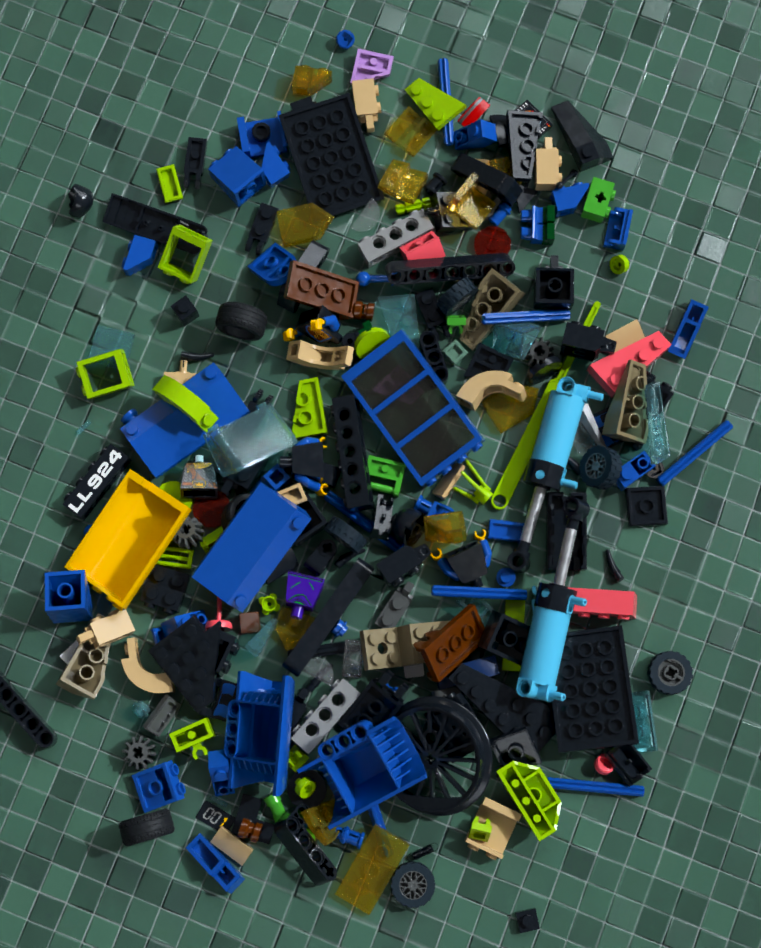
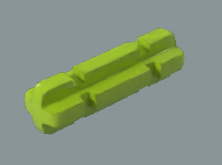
(418, 205)

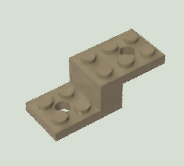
(397, 645)

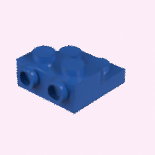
(159, 786)

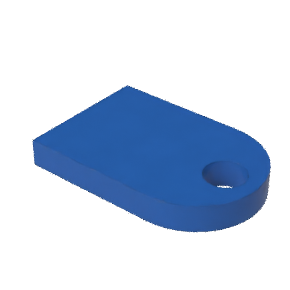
(272, 265)

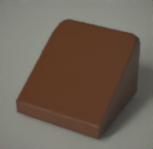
(249, 622)

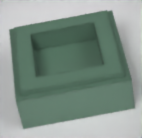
(454, 352)

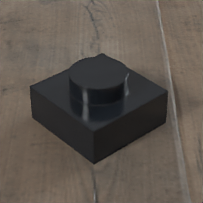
(527, 920)

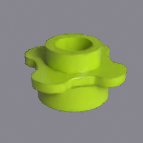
(264, 603)

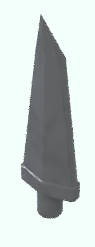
(589, 423)

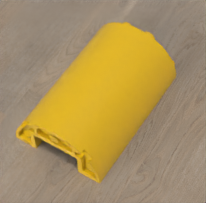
(128, 538)

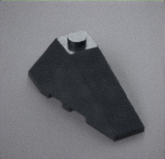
(582, 139)

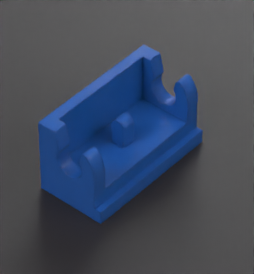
(618, 228)

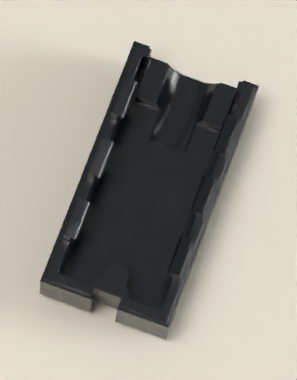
(555, 532)

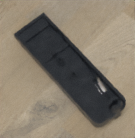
(149, 222)

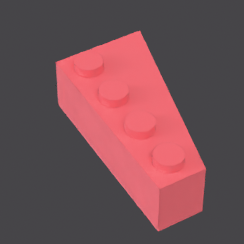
(611, 368)
(606, 603)

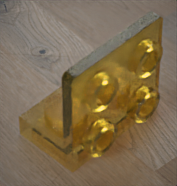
(470, 203)

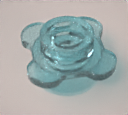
(141, 709)

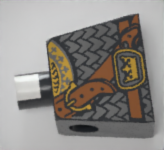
(199, 480)

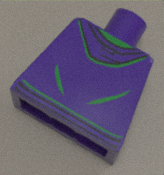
(302, 593)

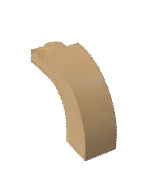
(319, 357)
(489, 383)
(140, 676)

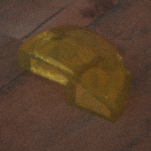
(318, 819)

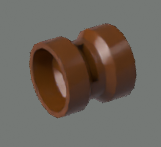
(368, 311)
(250, 830)

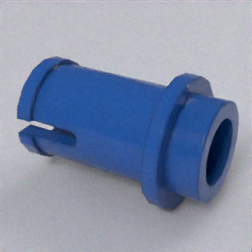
(500, 214)

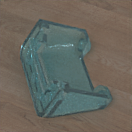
(249, 439)

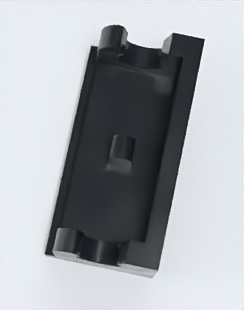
(381, 518)
(628, 763)

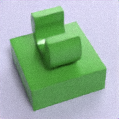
(455, 320)

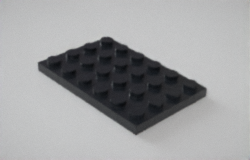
(331, 155)
(597, 692)

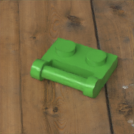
(386, 470)

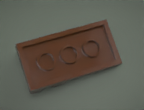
(319, 287)
(451, 644)

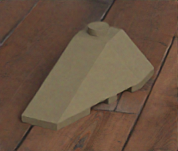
(494, 296)
(627, 412)
(85, 670)

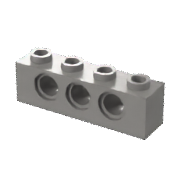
(390, 247)
(299, 733)

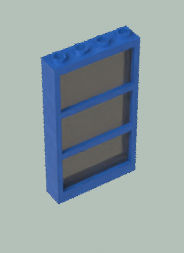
(413, 409)

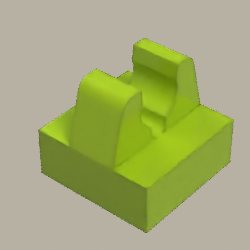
(297, 758)
(480, 831)

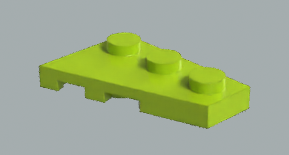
(434, 103)
(309, 411)

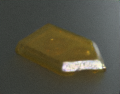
(303, 224)
(508, 411)

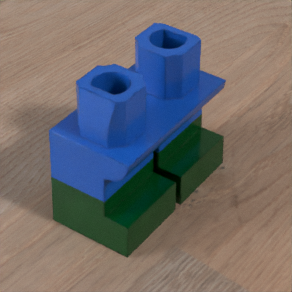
(541, 225)

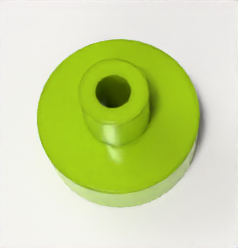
(619, 264)
(305, 787)

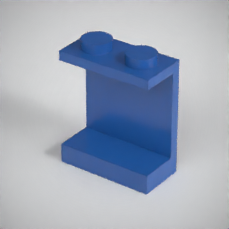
(256, 149)

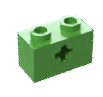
(592, 208)

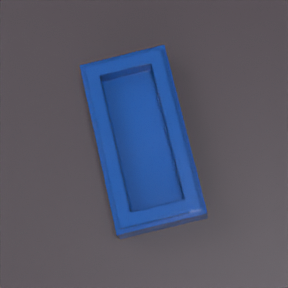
(504, 530)

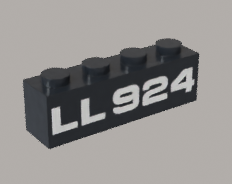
(96, 482)

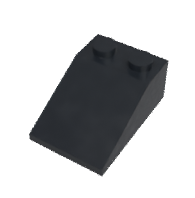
(505, 637)

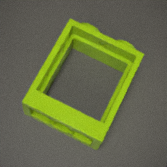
(192, 237)
(124, 371)

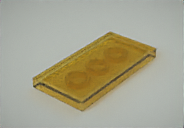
(372, 869)

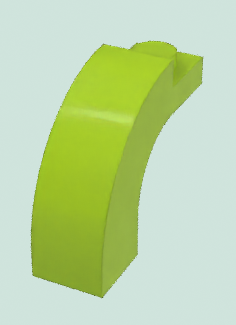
(185, 401)

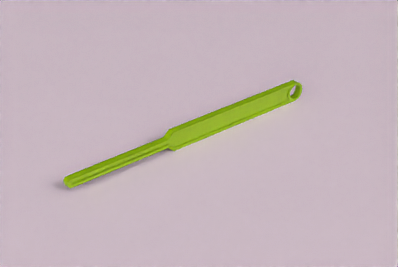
(526, 445)

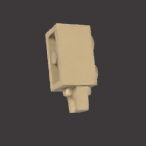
(365, 102)
(547, 166)
(107, 630)

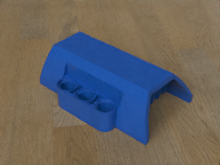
(259, 731)
(368, 767)

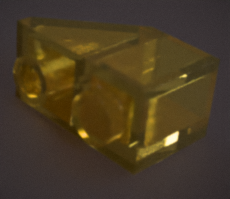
(310, 80)

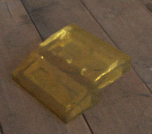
(410, 131)
(402, 181)

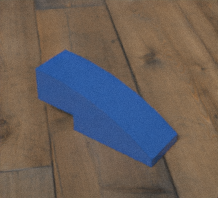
(688, 328)
(215, 863)

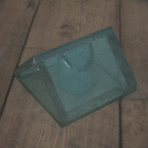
(514, 338)

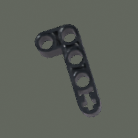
(489, 178)
(313, 256)
(303, 847)

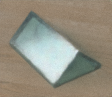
(644, 722)

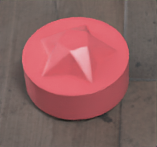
(602, 765)

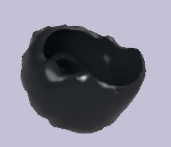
(80, 200)

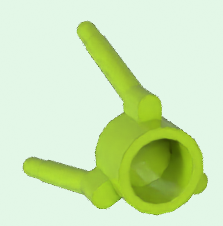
(482, 492)

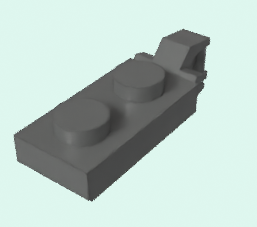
(395, 607)

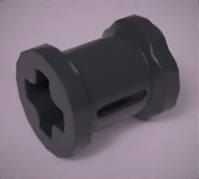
(435, 184)

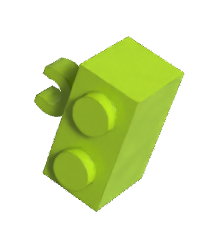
(193, 736)

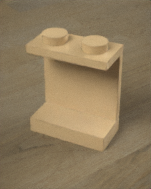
(502, 822)

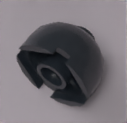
(406, 526)

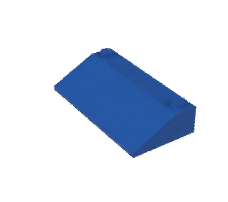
(168, 436)
(251, 546)

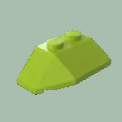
(532, 796)

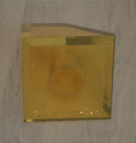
(445, 528)

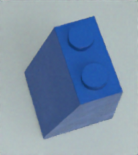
(237, 175)
(67, 596)

